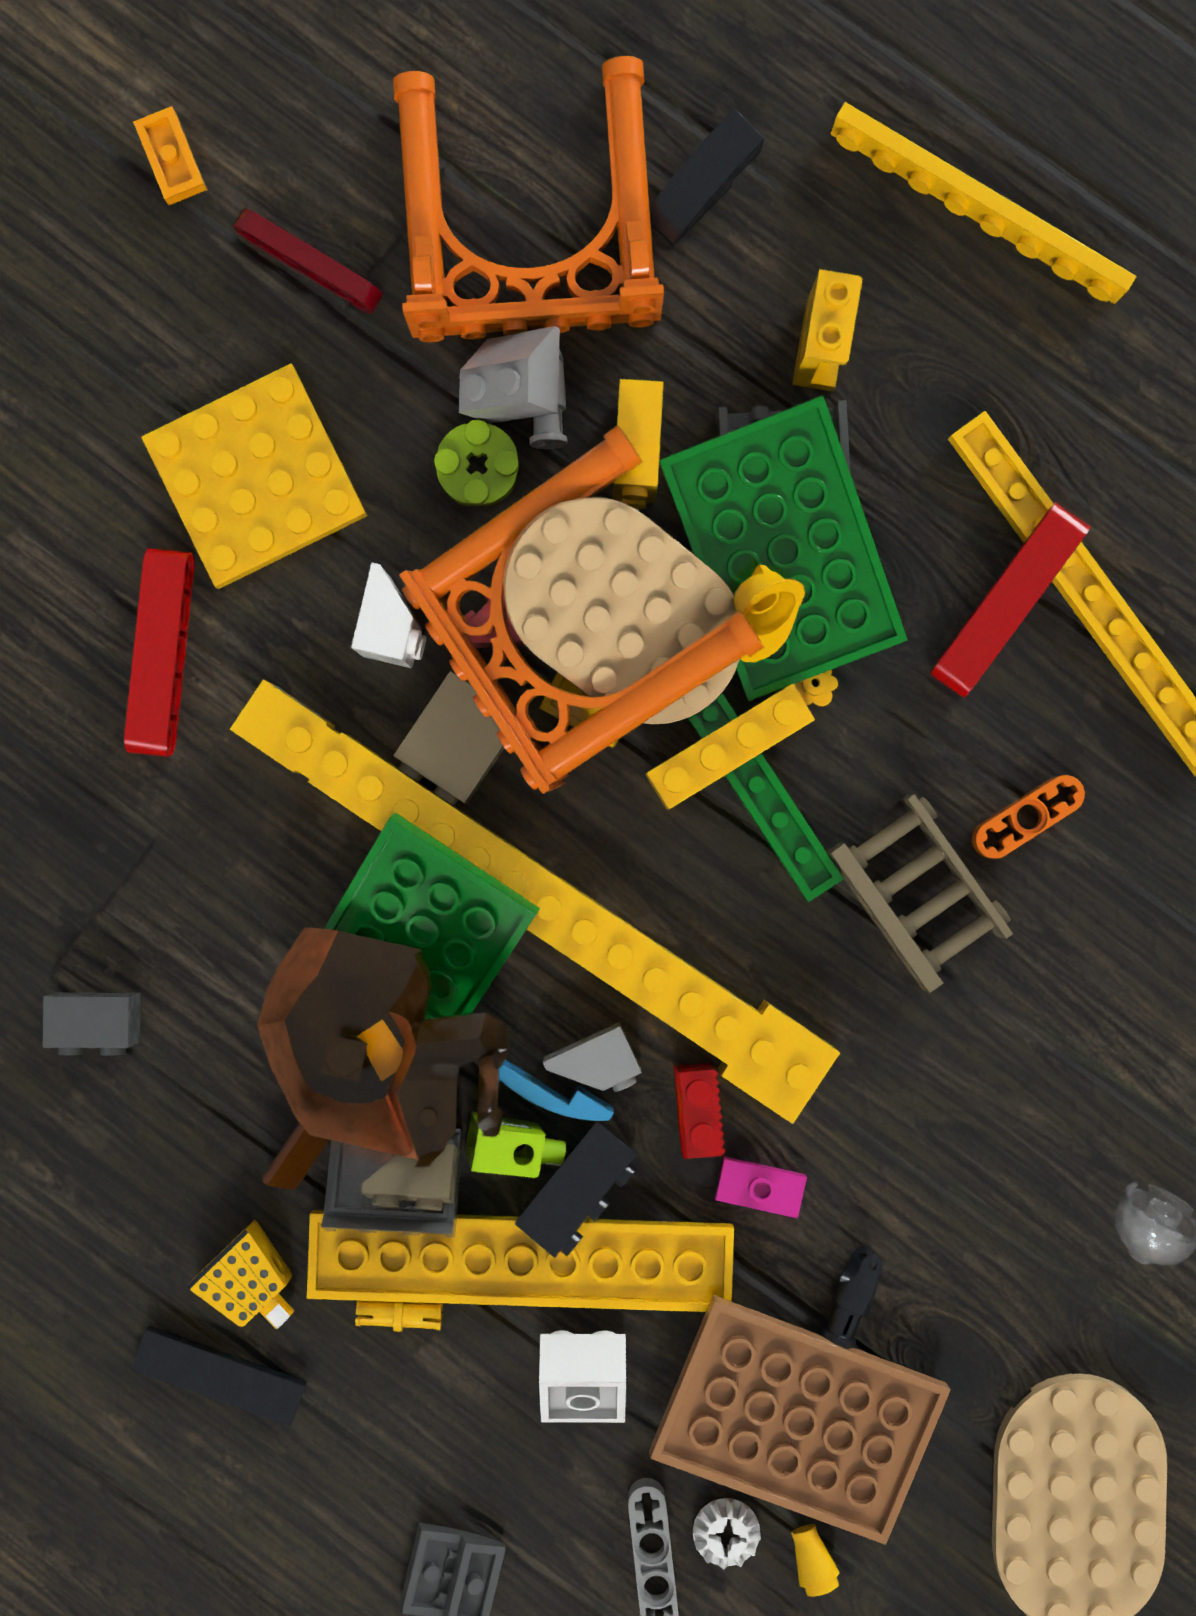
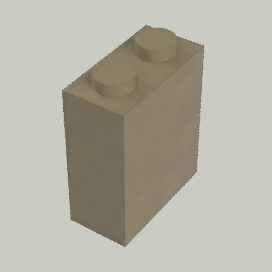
(451, 743)

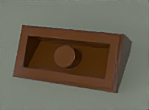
(294, 1159)

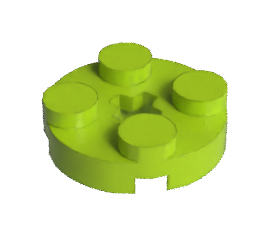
(501, 464)

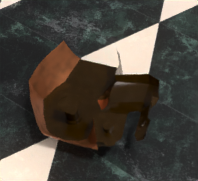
(310, 1023)

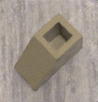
(425, 1185)

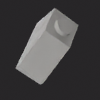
(597, 1060)

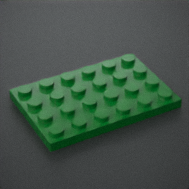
(789, 503)

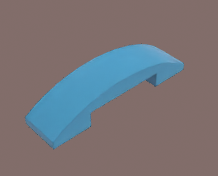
(580, 1105)

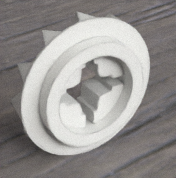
(713, 1519)

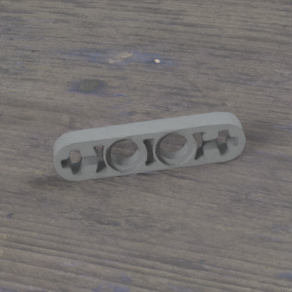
(655, 1563)

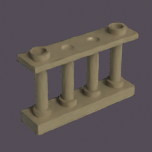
(901, 929)

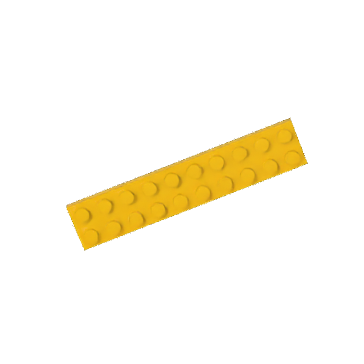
(499, 1264)

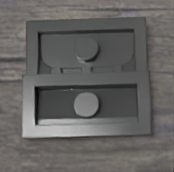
(451, 1573)

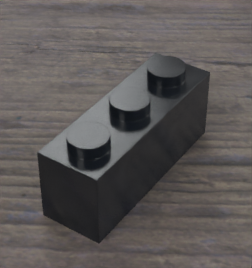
(577, 1191)

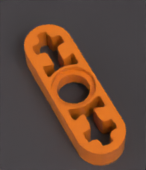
(1047, 791)

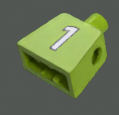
(498, 1153)

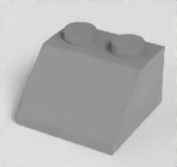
(512, 377)

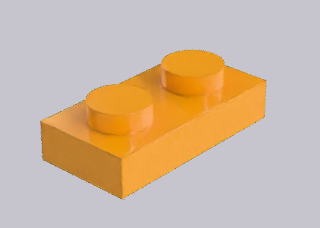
(170, 155)

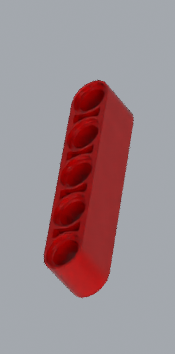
(1010, 600)
(159, 652)

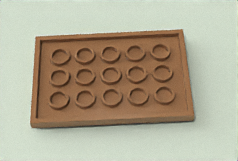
(799, 1420)

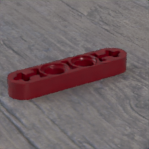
(308, 261)

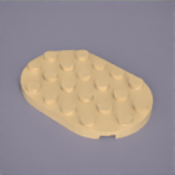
(612, 599)
(1079, 1500)

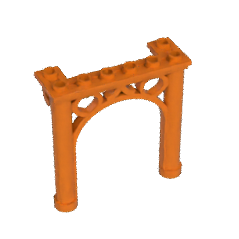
(640, 291)
(446, 579)

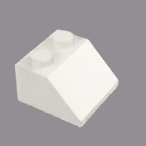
(386, 624)
(582, 1377)

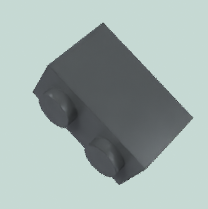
(91, 1021)

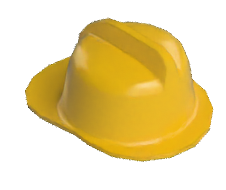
(770, 608)

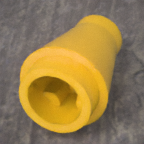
(814, 1564)

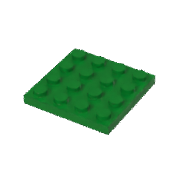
(437, 902)

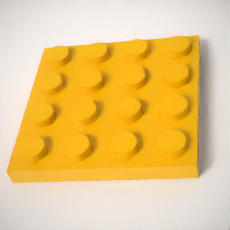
(254, 476)

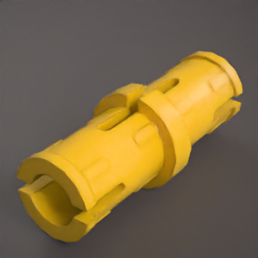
(399, 1314)

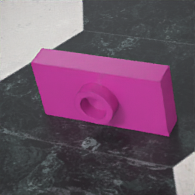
(760, 1187)

